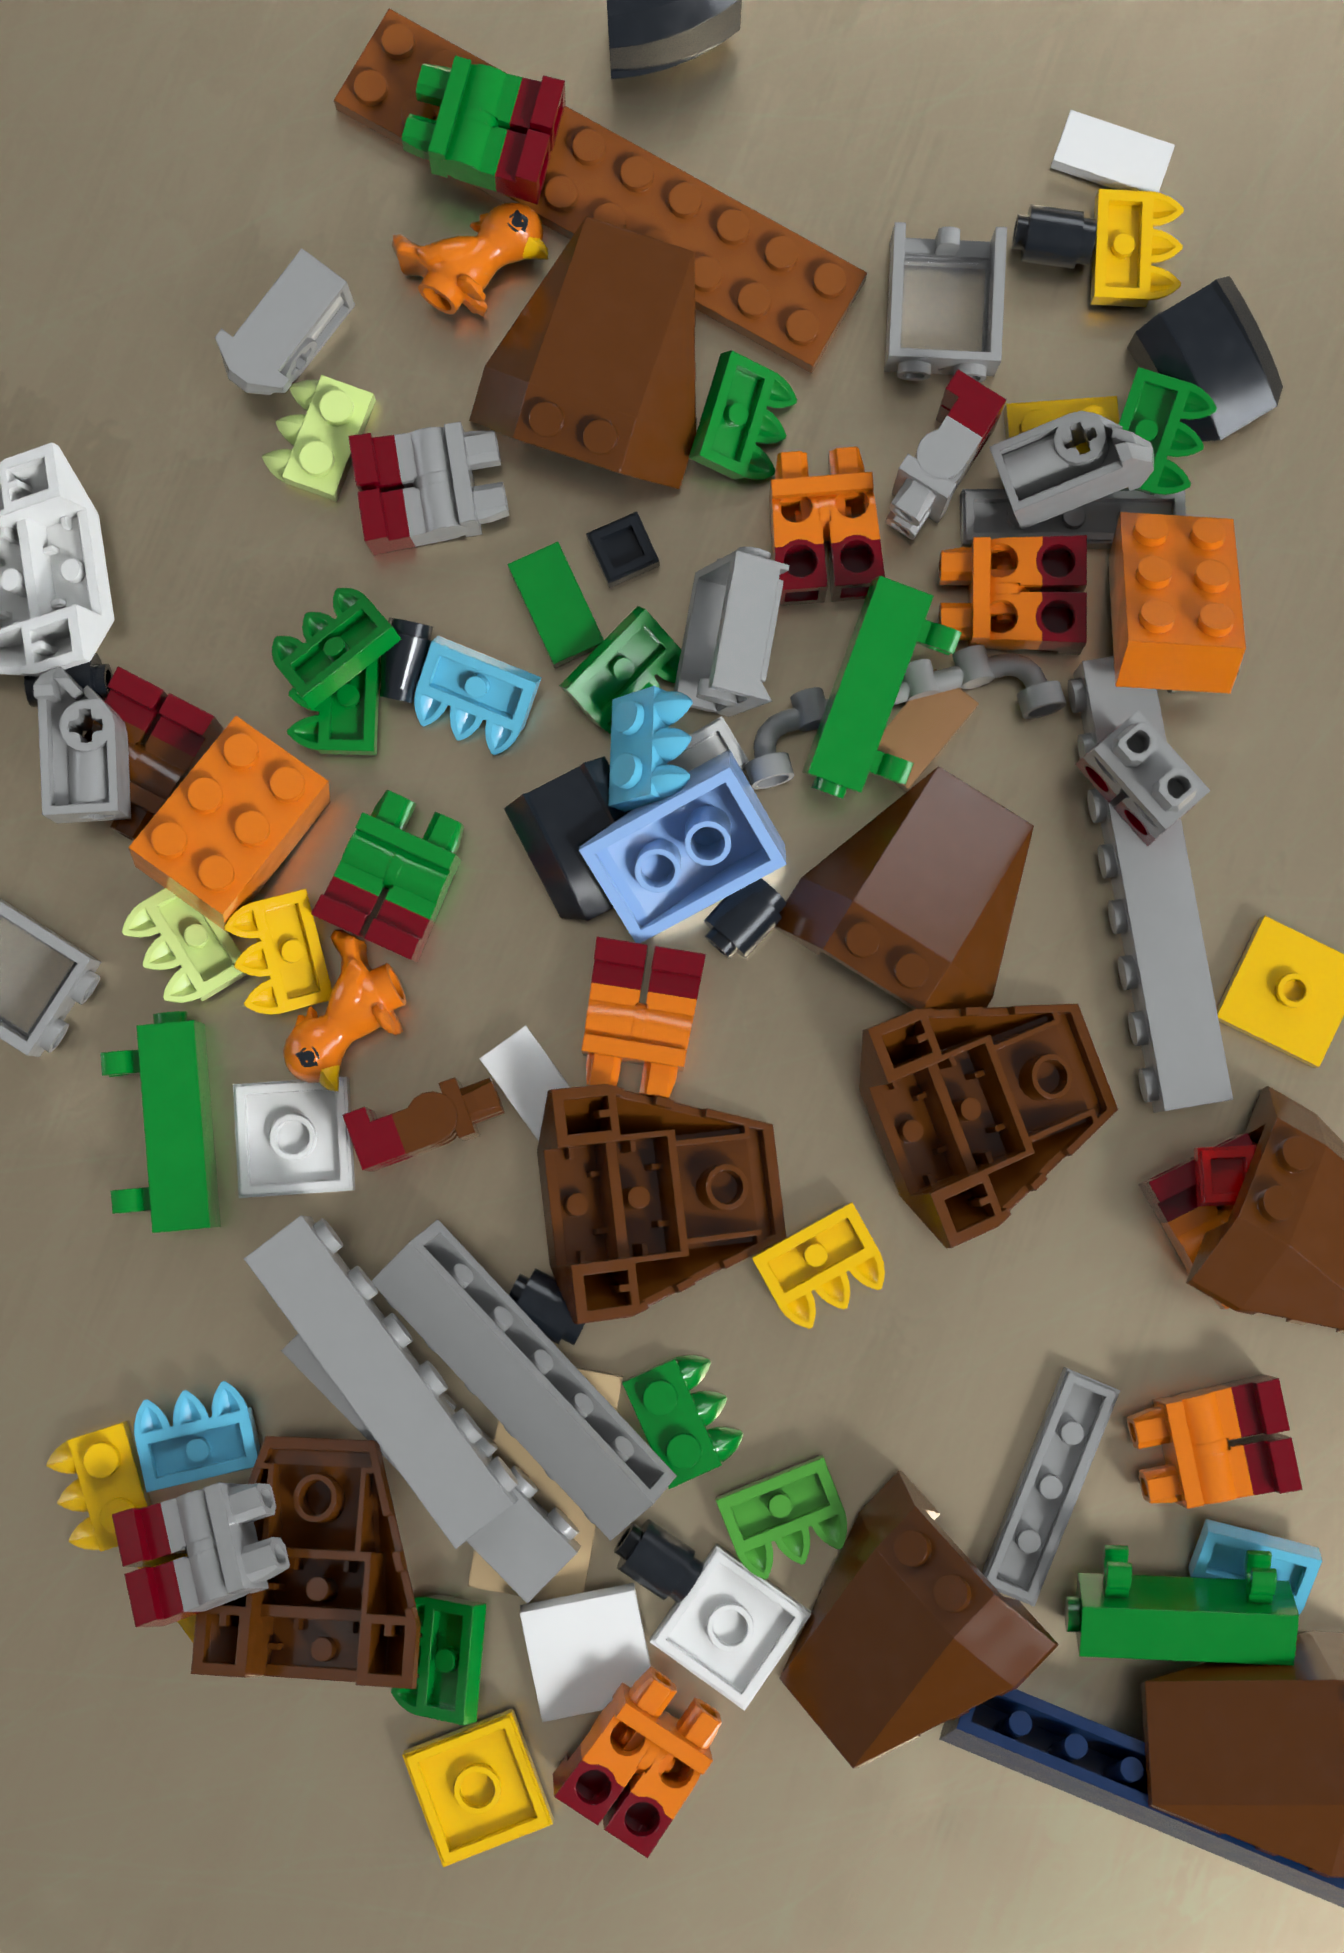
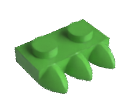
(781, 1511)

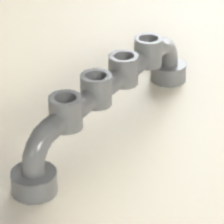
(971, 670)

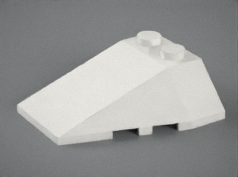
(50, 566)

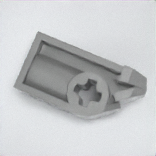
(286, 327)
(1049, 475)
(80, 776)

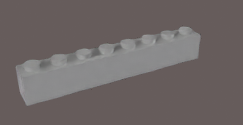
(1156, 919)

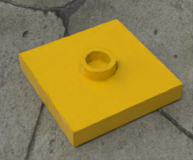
(1286, 992)
(478, 1787)

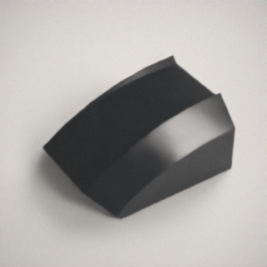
(666, 33)
(1217, 347)
(555, 824)

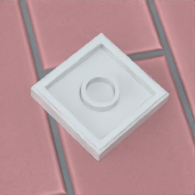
(292, 1138)
(730, 1627)
(584, 1649)

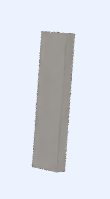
(991, 515)
(1049, 1486)

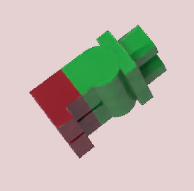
(489, 126)
(389, 858)

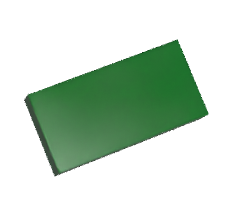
(556, 604)

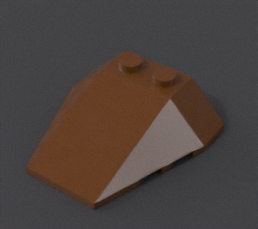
(603, 358)
(919, 896)
(980, 1106)
(650, 1196)
(1287, 1225)
(348, 1593)
(906, 1632)
(1255, 1751)

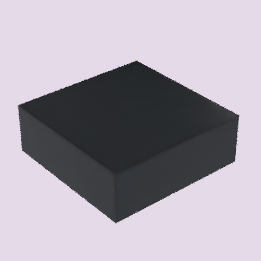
(623, 549)

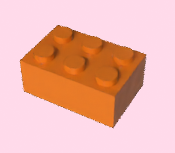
(1175, 603)
(230, 822)

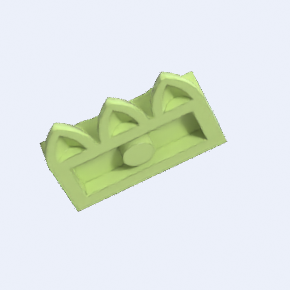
(320, 437)
(186, 941)

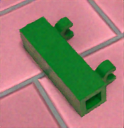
(868, 686)
(176, 1124)
(1184, 1616)

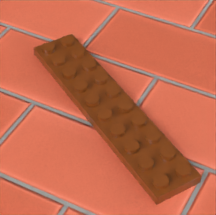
(746, 265)

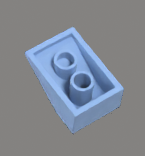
(685, 849)

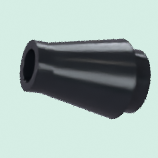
(405, 660)

